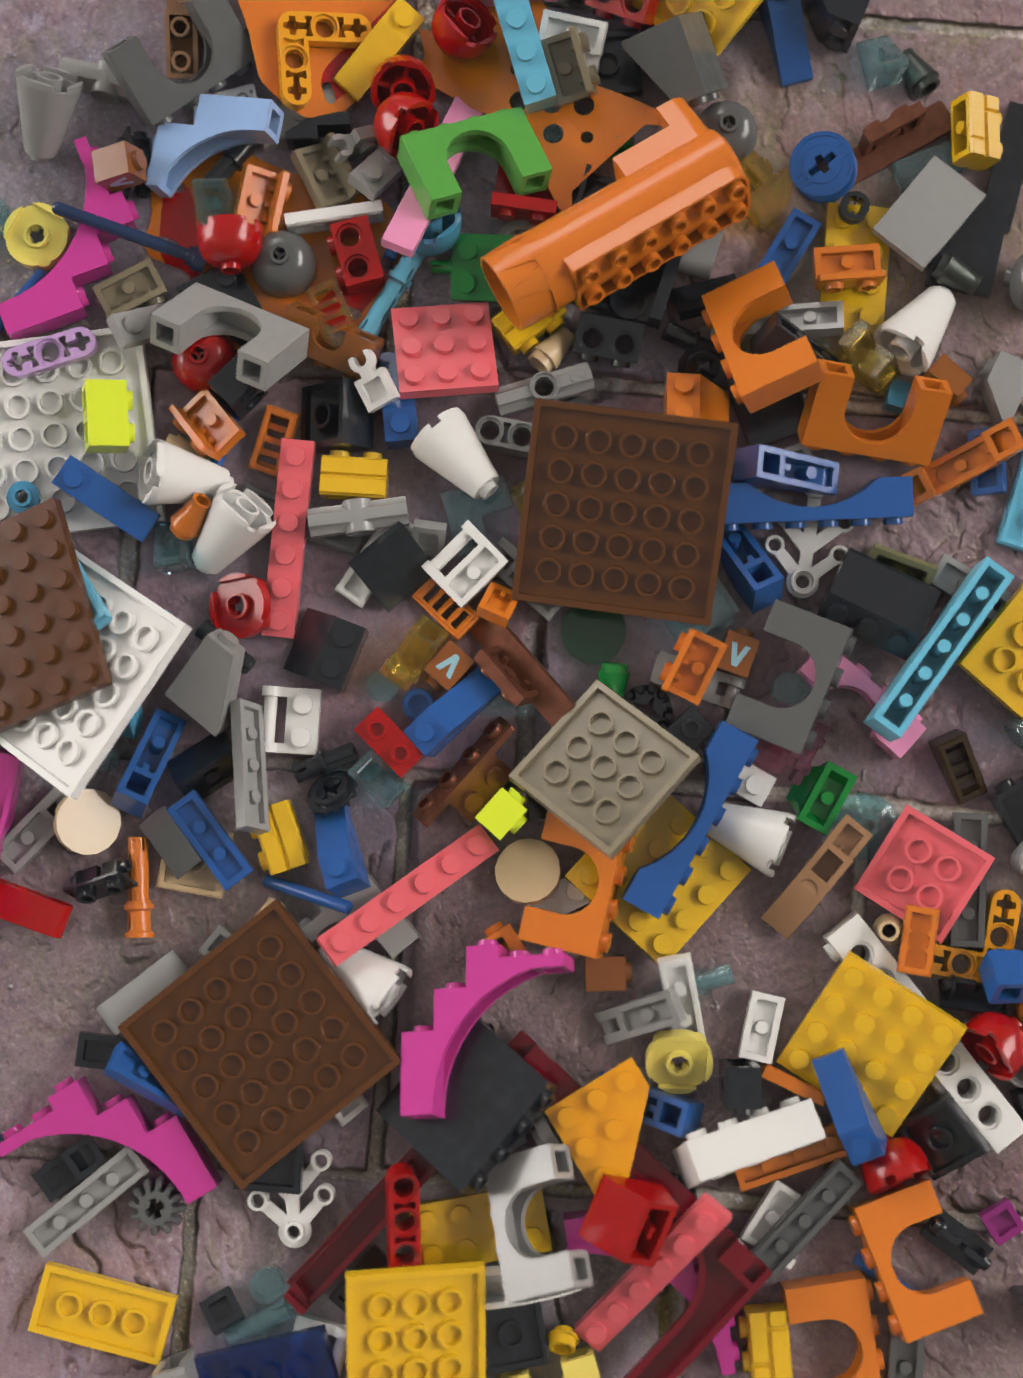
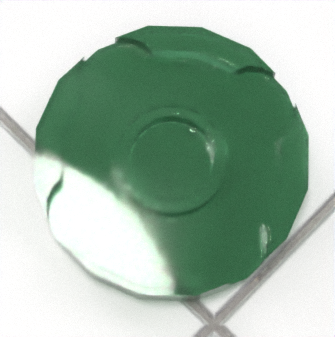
(593, 635)

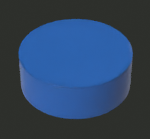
(416, 702)

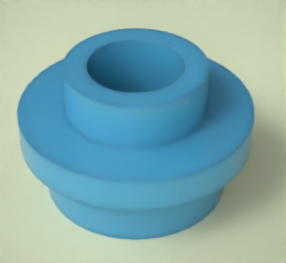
(33, 492)

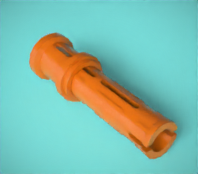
(138, 903)

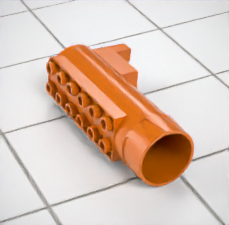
(664, 201)

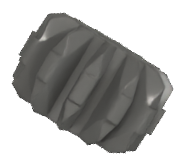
(143, 1203)

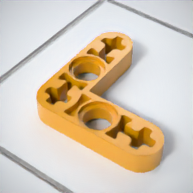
(300, 44)
(975, 957)

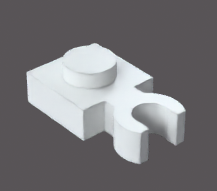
(375, 384)

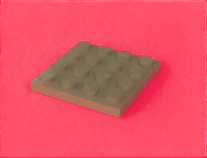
(604, 769)

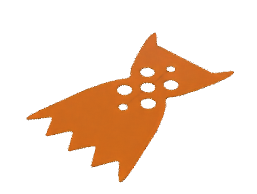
(489, 84)

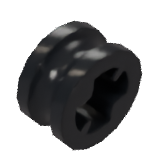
(857, 197)

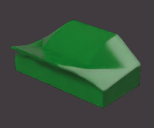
(821, 796)

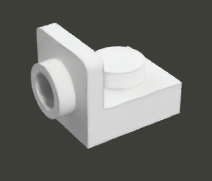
(755, 785)

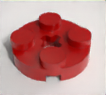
(256, 605)

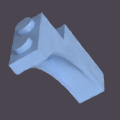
(217, 126)

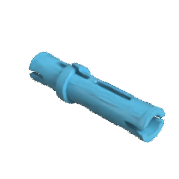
(387, 299)

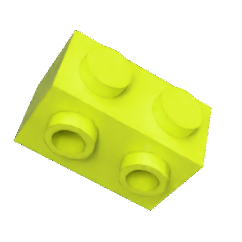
(106, 416)
(503, 813)

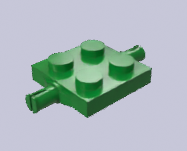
(465, 269)

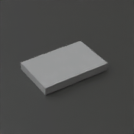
(928, 213)

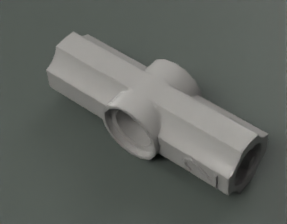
(96, 79)
(564, 382)
(357, 517)

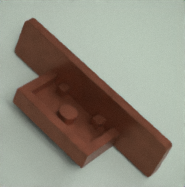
(899, 136)
(519, 672)
(472, 779)

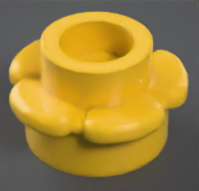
(562, 1340)

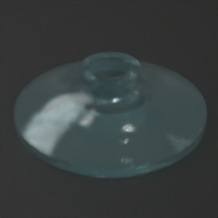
(873, 808)

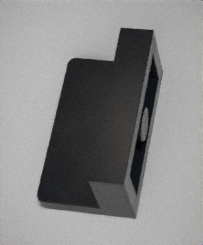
(204, 766)

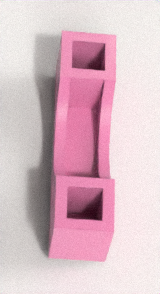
(858, 680)

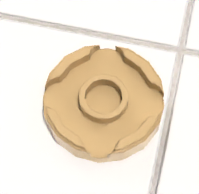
(87, 823)
(528, 871)

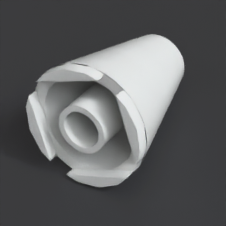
(917, 330)
(457, 454)
(176, 475)
(231, 528)
(754, 835)
(372, 981)

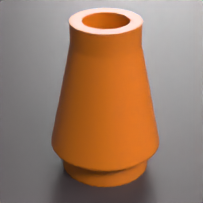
(189, 519)

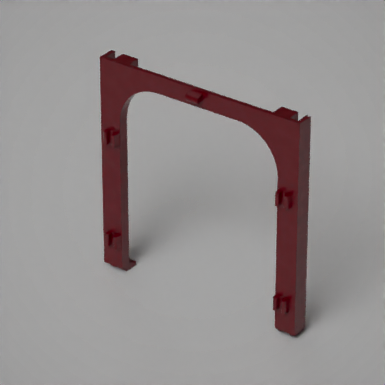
(726, 1266)

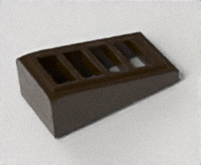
(963, 748)

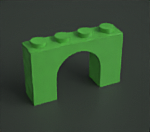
(500, 135)

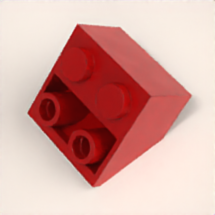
(629, 1219)

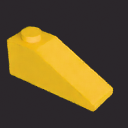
(385, 40)

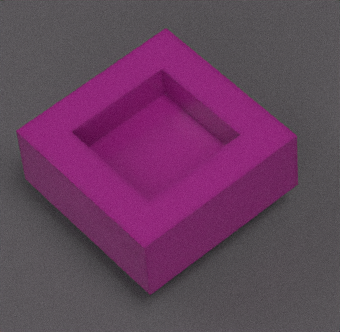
(1001, 1221)

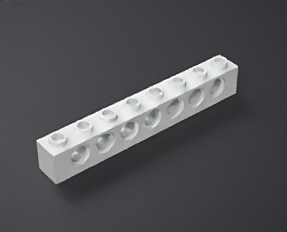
(1004, 1123)

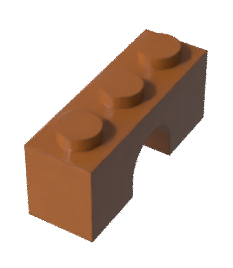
(329, 355)

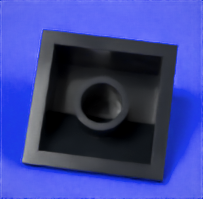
(835, 21)
(336, 417)
(326, 649)

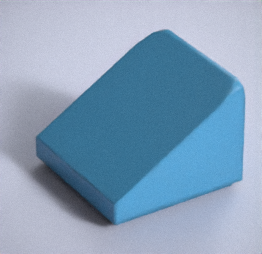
(896, 396)

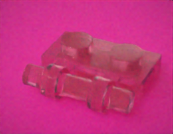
(775, 757)

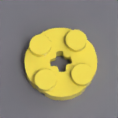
(20, 244)
(674, 1044)

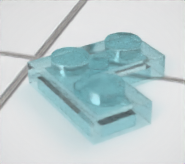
(462, 507)

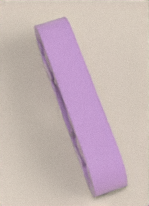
(30, 369)

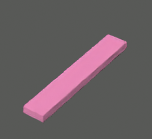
(409, 220)

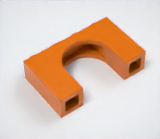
(758, 377)
(907, 439)
(588, 929)
(844, 1299)
(911, 1311)

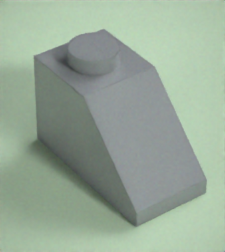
(1002, 386)

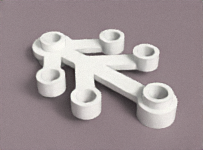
(807, 544)
(293, 1214)

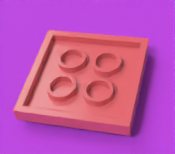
(444, 350)
(924, 868)

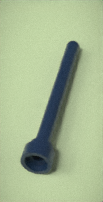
(190, 255)

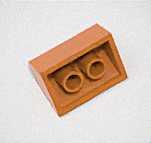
(694, 397)

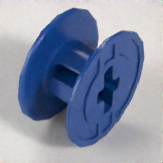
(836, 153)

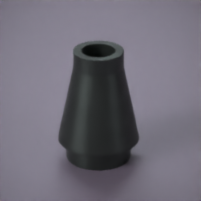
(920, 76)
(955, 273)

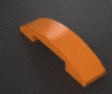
(966, 462)

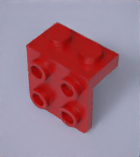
(510, 207)

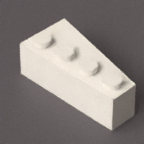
(748, 1142)

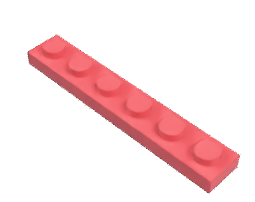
(289, 535)
(407, 895)
(643, 1283)

